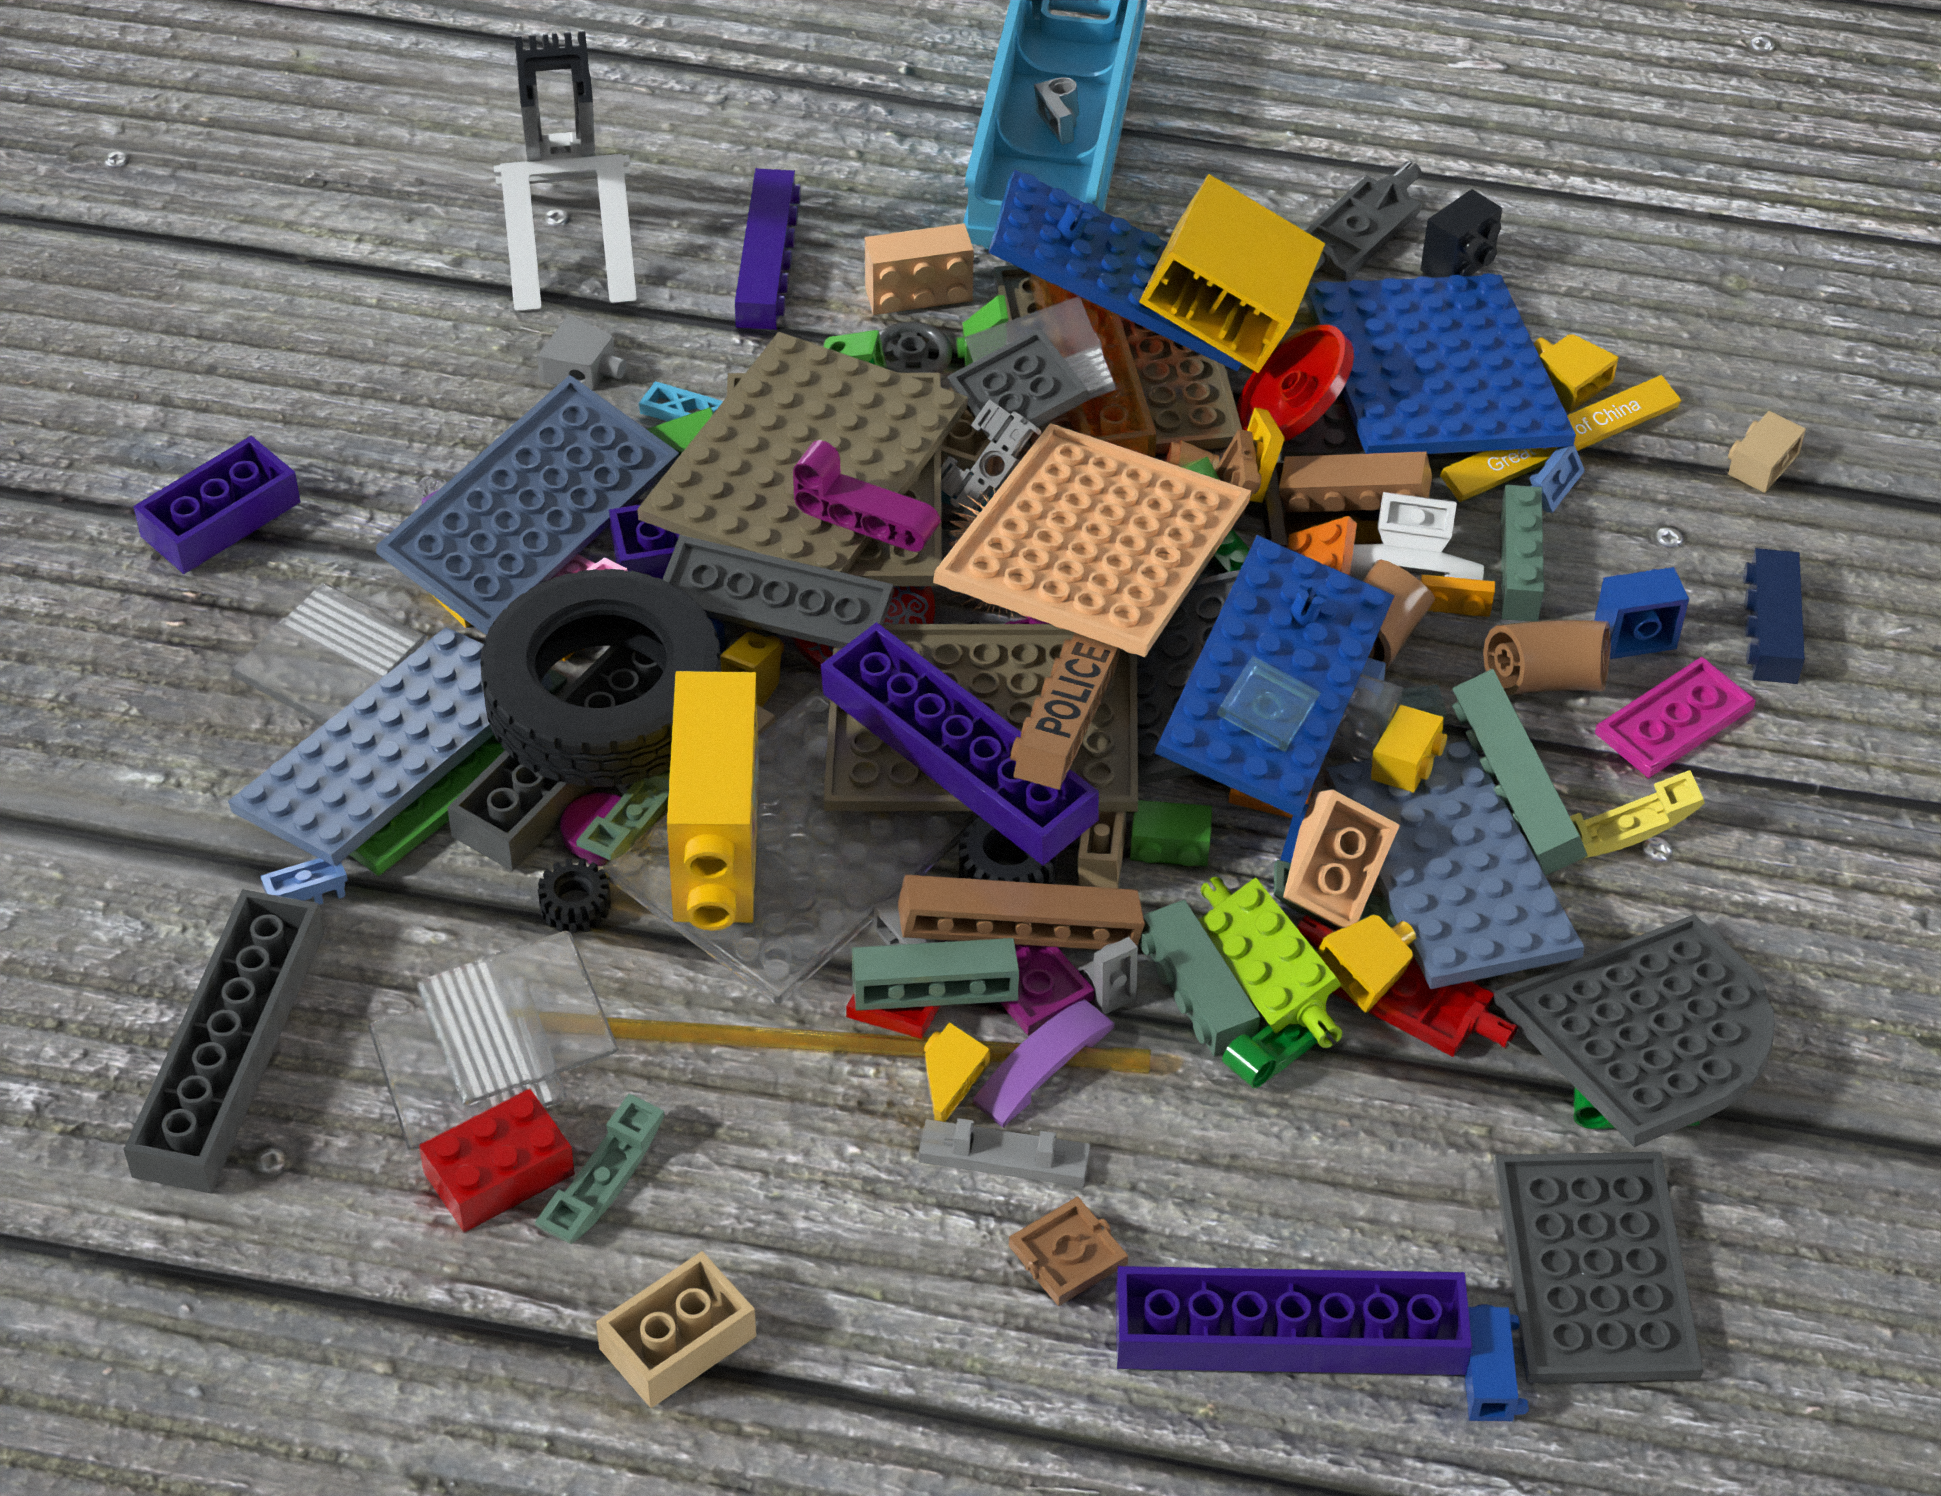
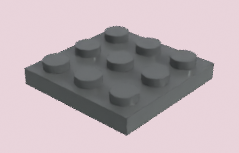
(1022, 378)

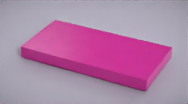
(1675, 717)

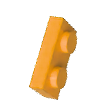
(1460, 595)

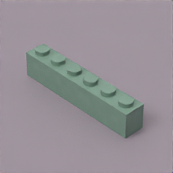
(1518, 771)

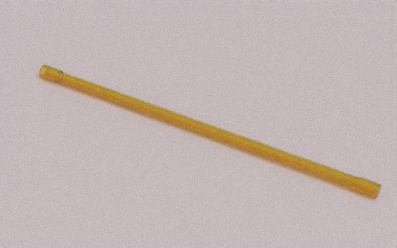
(1116, 1058)

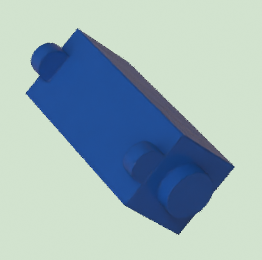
(1491, 1366)

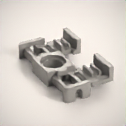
(1010, 438)

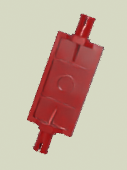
(1435, 1016)

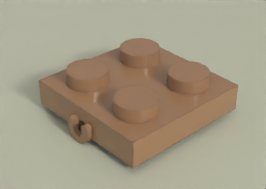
(1239, 464)
(1068, 1250)

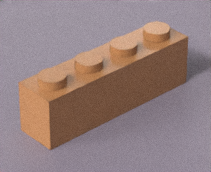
(1351, 480)

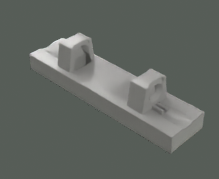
(1004, 1152)

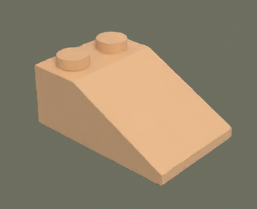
(1338, 857)

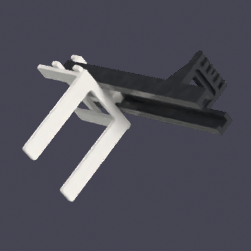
(560, 159)

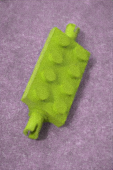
(1270, 958)

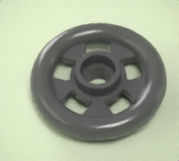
(912, 349)

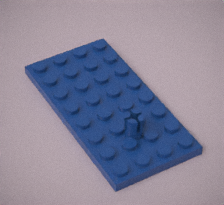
(1086, 254)
(1304, 624)

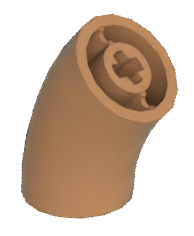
(1407, 608)
(1549, 655)

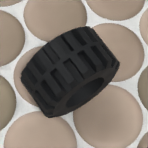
(985, 846)

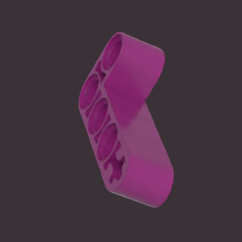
(858, 505)

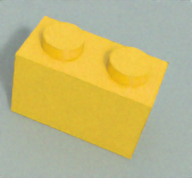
(1408, 748)

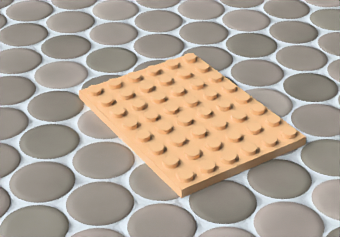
(1094, 539)

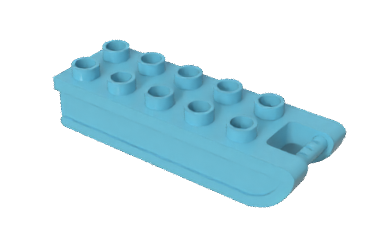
(1011, 132)

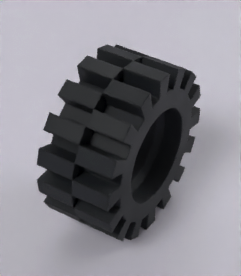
(576, 913)

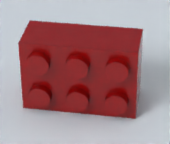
(497, 1160)

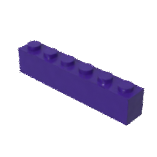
(766, 249)

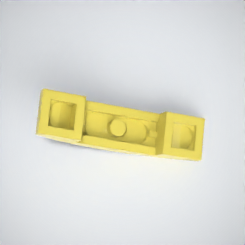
(1640, 819)

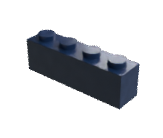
(1774, 616)

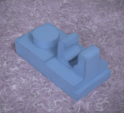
(1558, 476)
(306, 881)

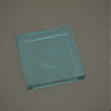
(1268, 703)

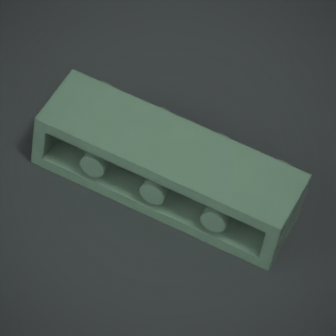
(1521, 553)
(935, 974)
(1198, 977)

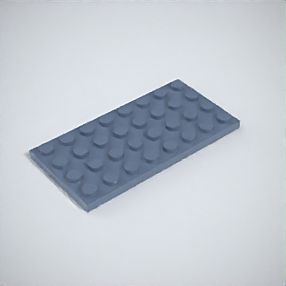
(527, 503)
(376, 752)
(1462, 873)

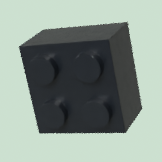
(1461, 237)

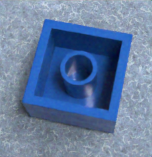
(1643, 611)

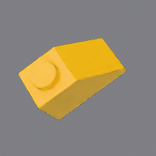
(952, 1068)

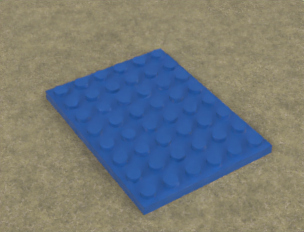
(1441, 366)

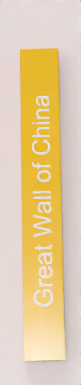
(1589, 424)

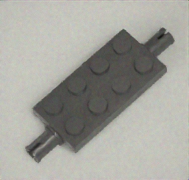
(1365, 220)

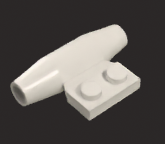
(1413, 538)

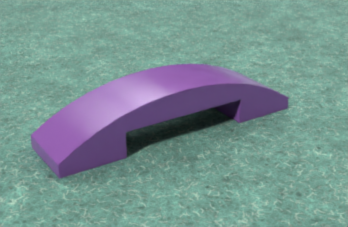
(1039, 1058)

